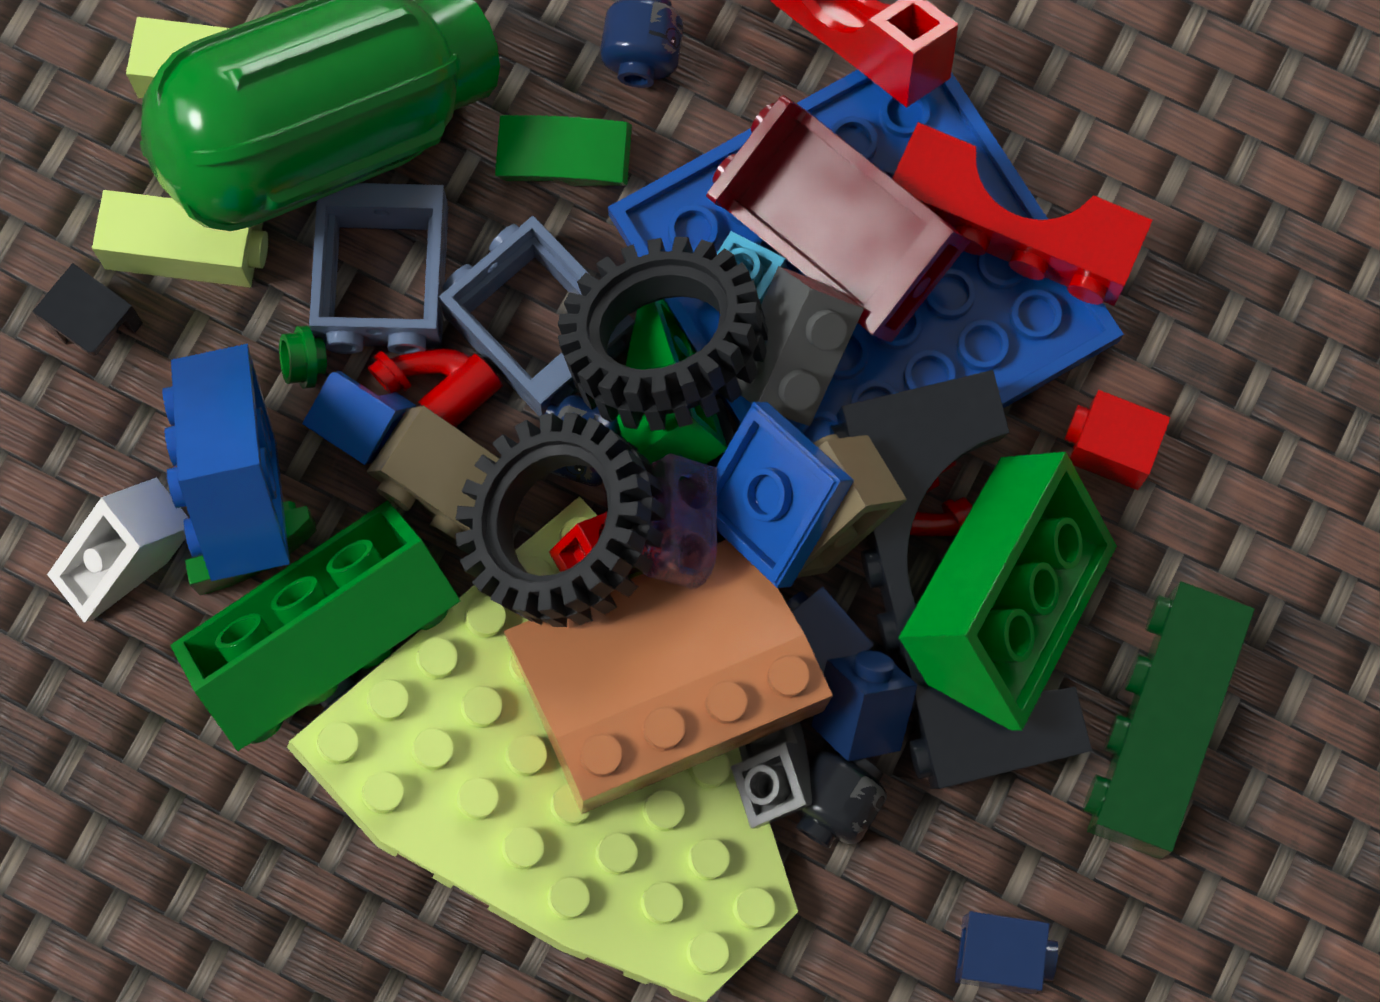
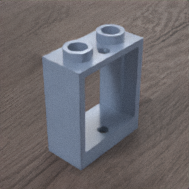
(379, 208)
(473, 285)

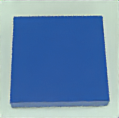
(776, 494)

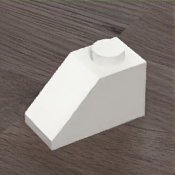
(118, 547)

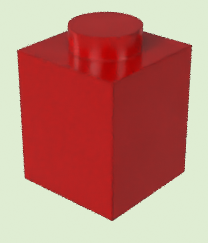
(1116, 439)

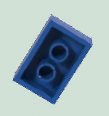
(225, 463)

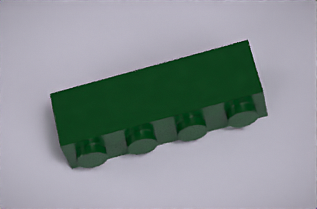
(1168, 721)

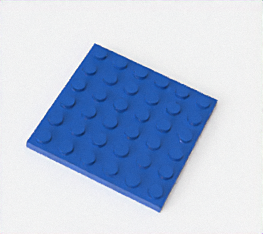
(971, 321)

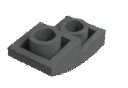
(774, 776)

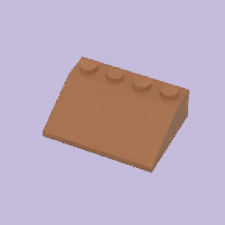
(668, 678)

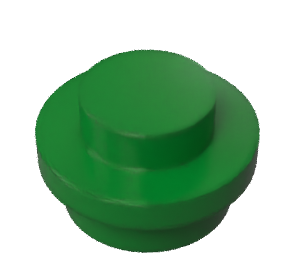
(302, 357)

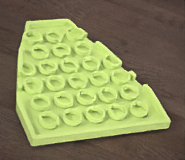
(459, 776)

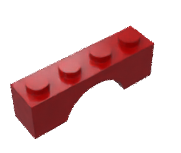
(896, 45)
(1082, 250)

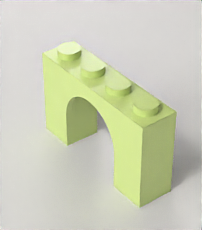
(155, 232)

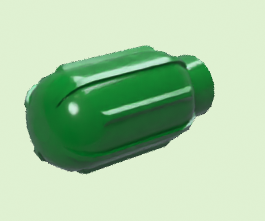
(310, 102)

